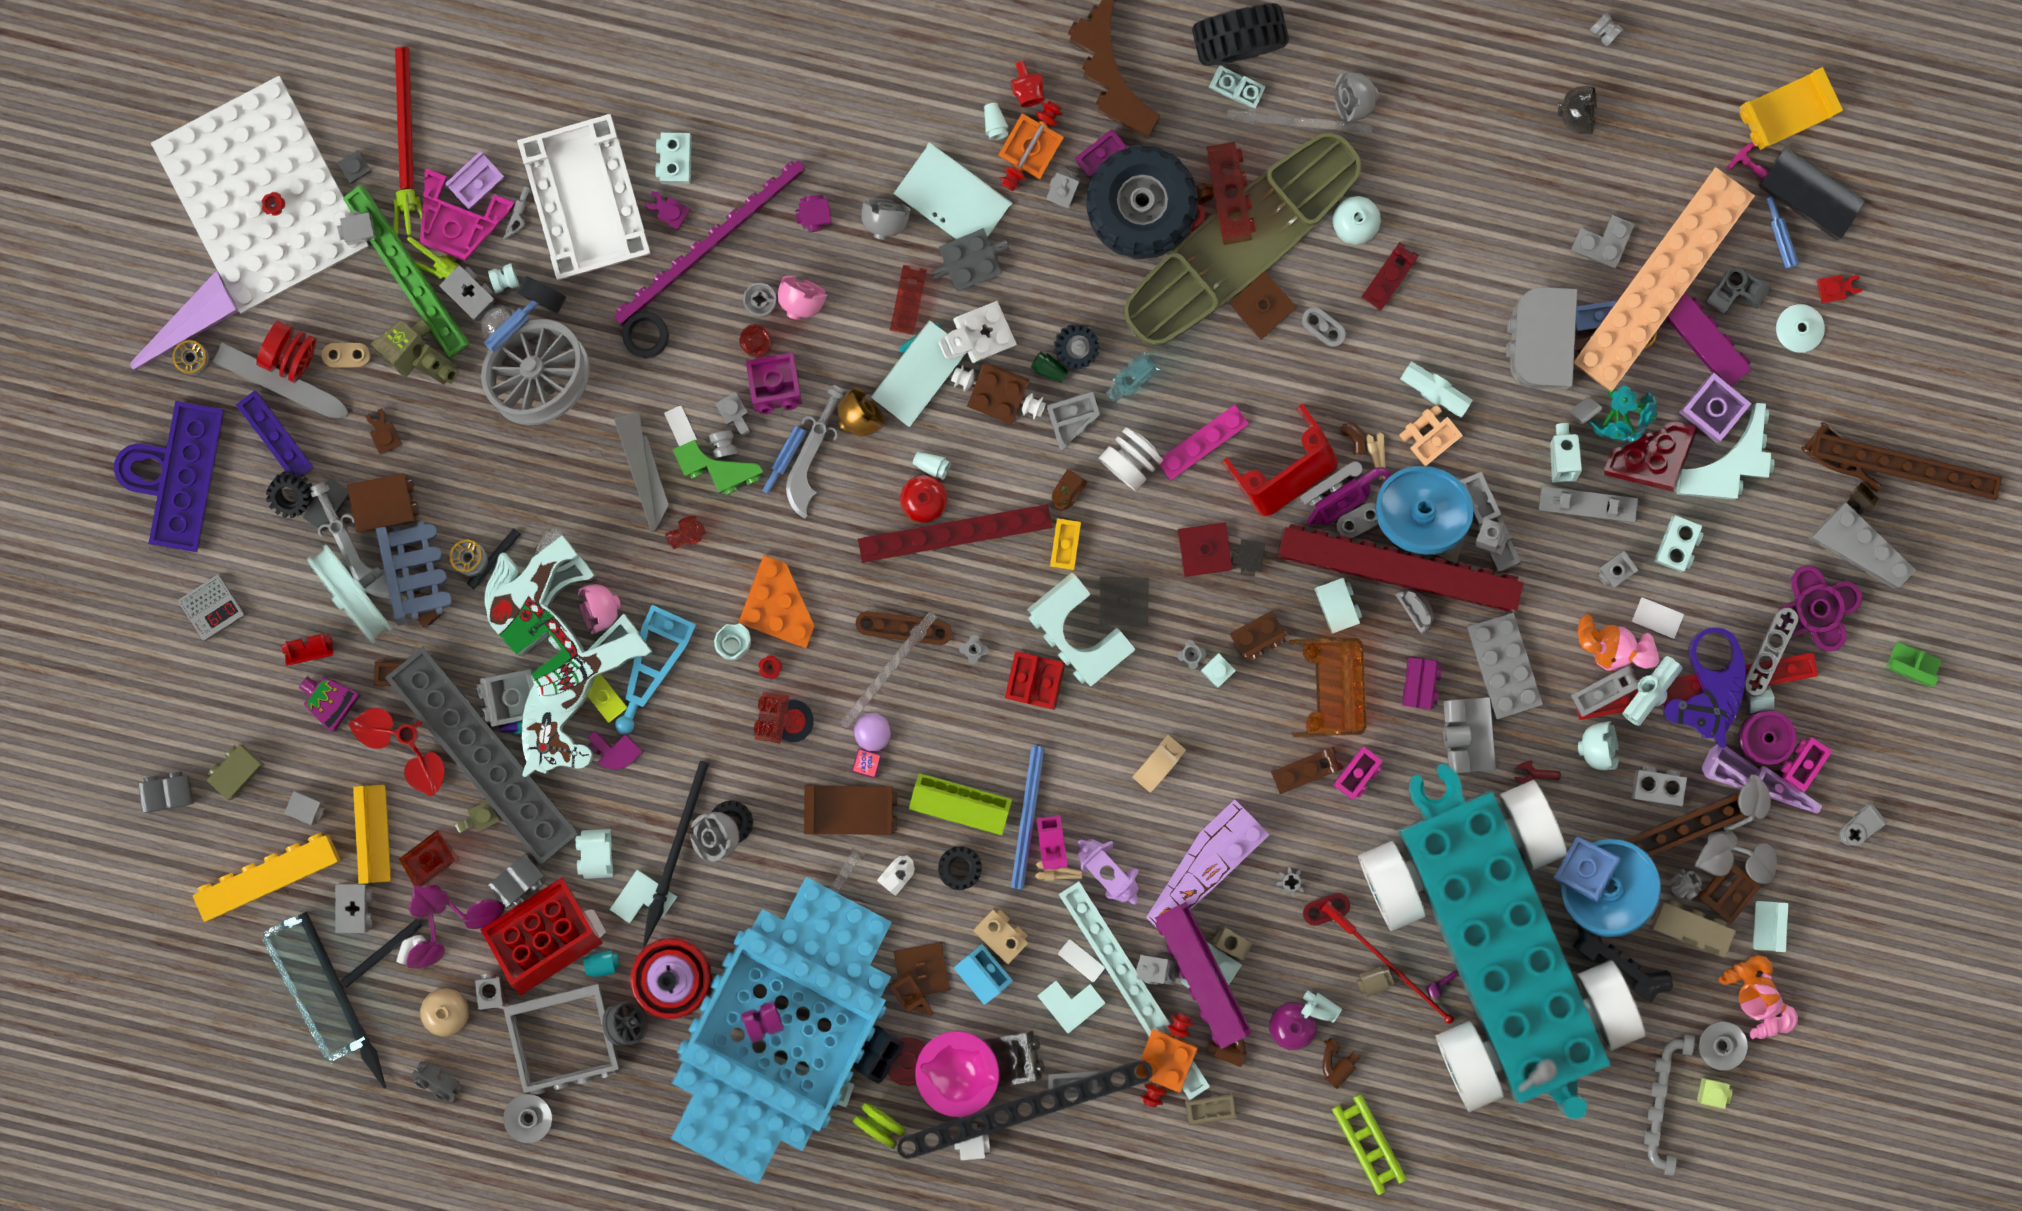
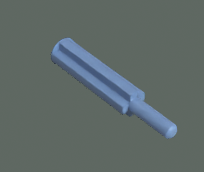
(1782, 236)
(509, 327)
(785, 456)

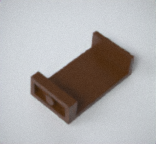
(849, 810)

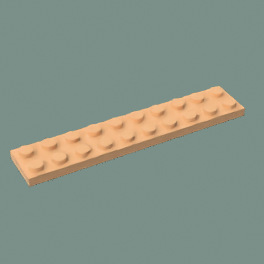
(1663, 279)

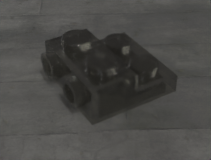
(1017, 1057)

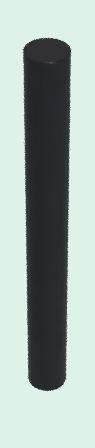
(381, 953)

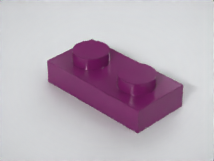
(1098, 152)

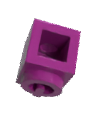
(813, 213)

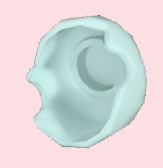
(732, 641)

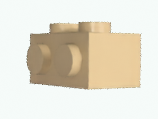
(1001, 935)

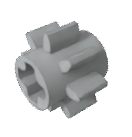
(1686, 884)
(1295, 887)

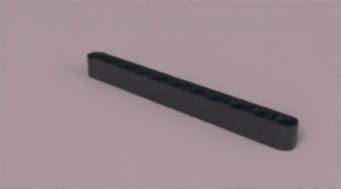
(1015, 1117)

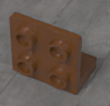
(1257, 635)

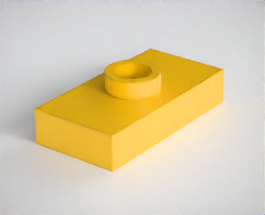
(1065, 544)

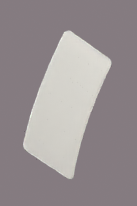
(1081, 960)

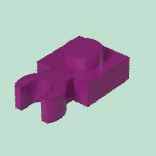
(670, 212)

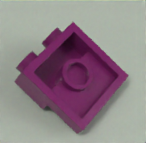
(774, 383)

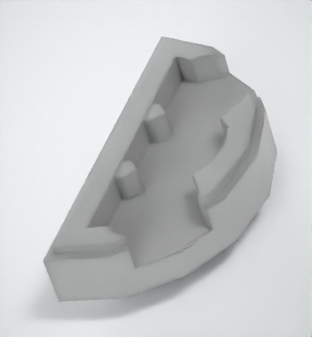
(1417, 608)

